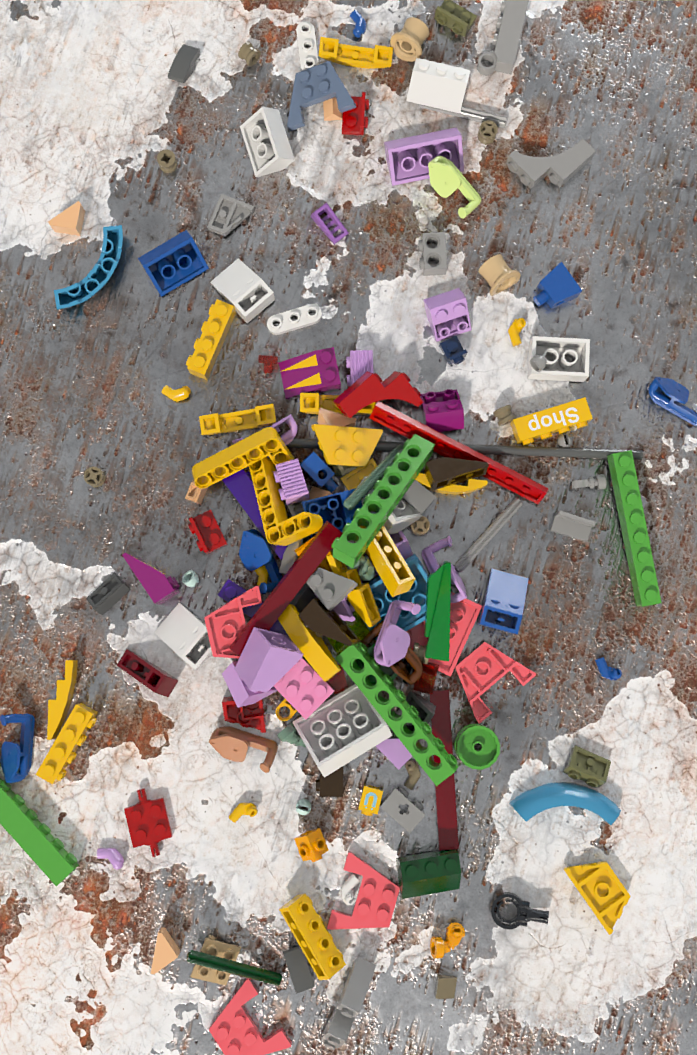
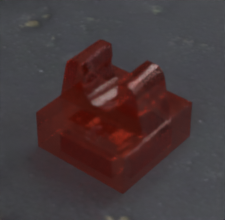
(268, 362)

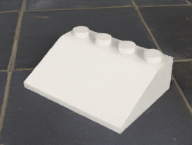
(342, 730)

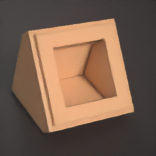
(331, 110)
(195, 494)

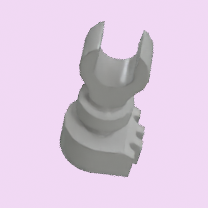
(599, 481)

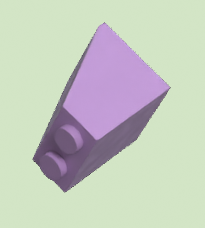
(266, 659)

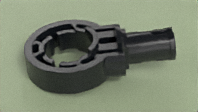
(520, 919)

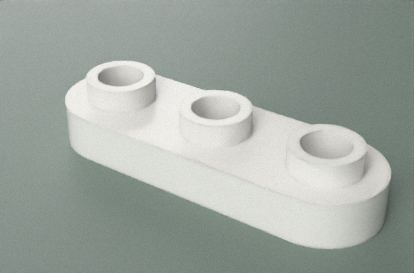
(307, 38)
(287, 325)

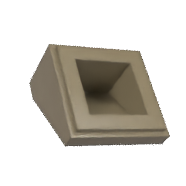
(445, 987)

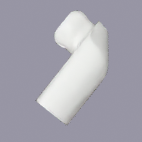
(347, 889)

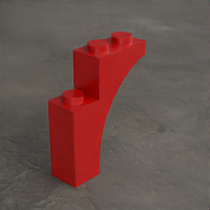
(370, 390)

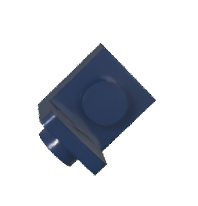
(453, 350)

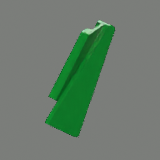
(438, 613)

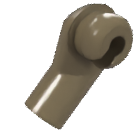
(413, 772)

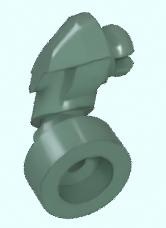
(366, 570)
(289, 735)

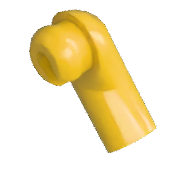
(514, 330)
(178, 394)
(263, 575)
(243, 809)

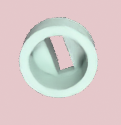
(190, 578)
(305, 803)

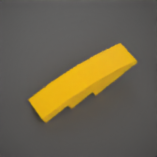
(361, 596)
(309, 644)
(59, 707)

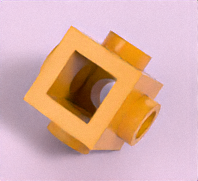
(311, 845)

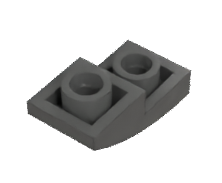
(182, 64)
(298, 969)

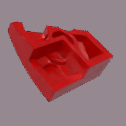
(246, 716)

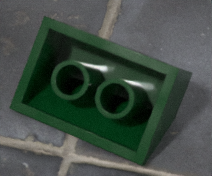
(428, 873)

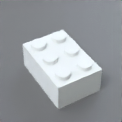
(565, 358)

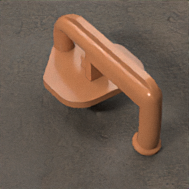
(234, 744)

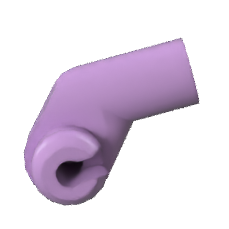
(112, 855)

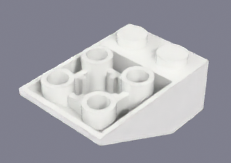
(243, 290)
(186, 636)

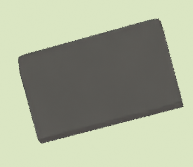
(108, 594)

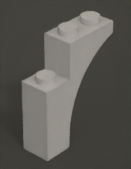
(558, 167)
(349, 1004)

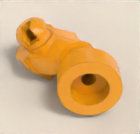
(454, 934)

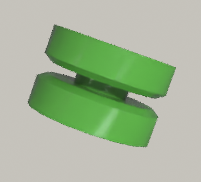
(481, 757)

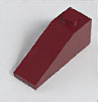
(147, 673)

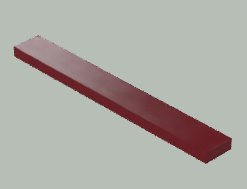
(289, 584)
(445, 791)

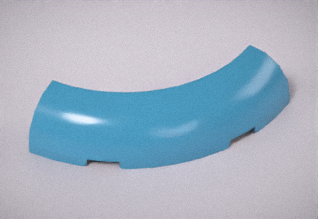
(99, 275)
(564, 794)

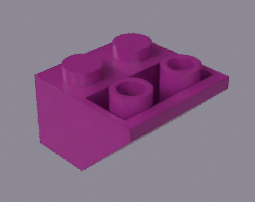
(442, 410)

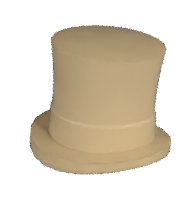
(409, 40)
(498, 274)

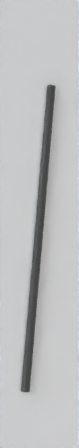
(497, 449)

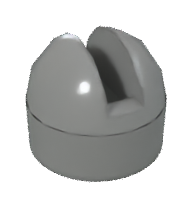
(538, 362)
(561, 440)

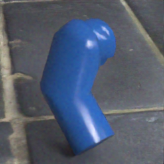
(360, 26)
(606, 671)

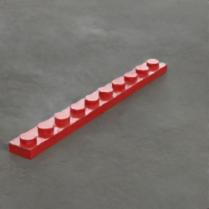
(451, 448)

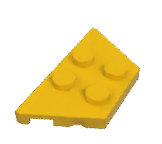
(346, 444)
(600, 890)

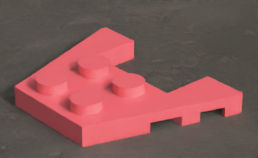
(228, 622)
(482, 670)
(373, 902)
(237, 1032)

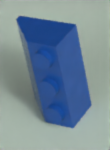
(173, 263)

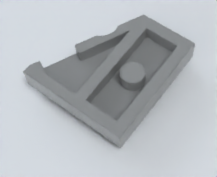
(228, 215)
(330, 587)

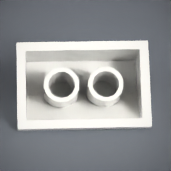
(438, 85)
(267, 142)
(401, 516)

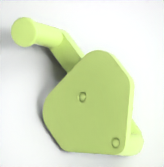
(447, 178)

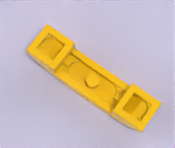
(354, 55)
(312, 402)
(238, 421)
(471, 486)

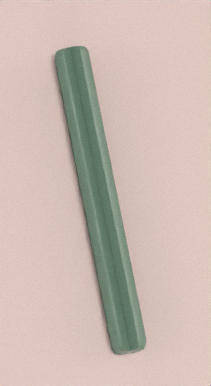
(356, 496)

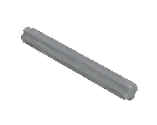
(472, 114)
(488, 534)

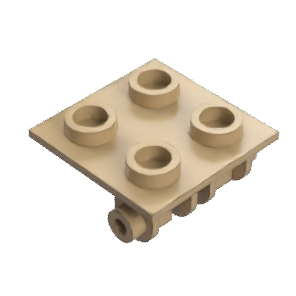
(217, 949)

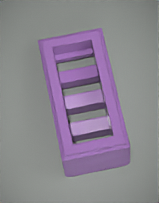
(320, 222)

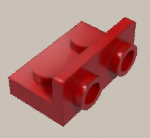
(355, 120)
(208, 532)

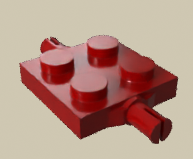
(148, 822)

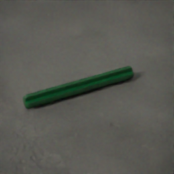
(234, 967)

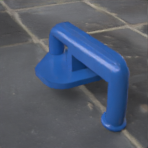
(677, 393)
(255, 553)
(15, 756)

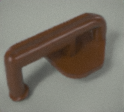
(399, 667)

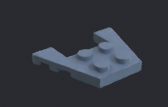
(313, 87)

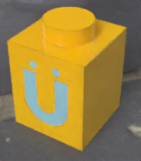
(370, 799)

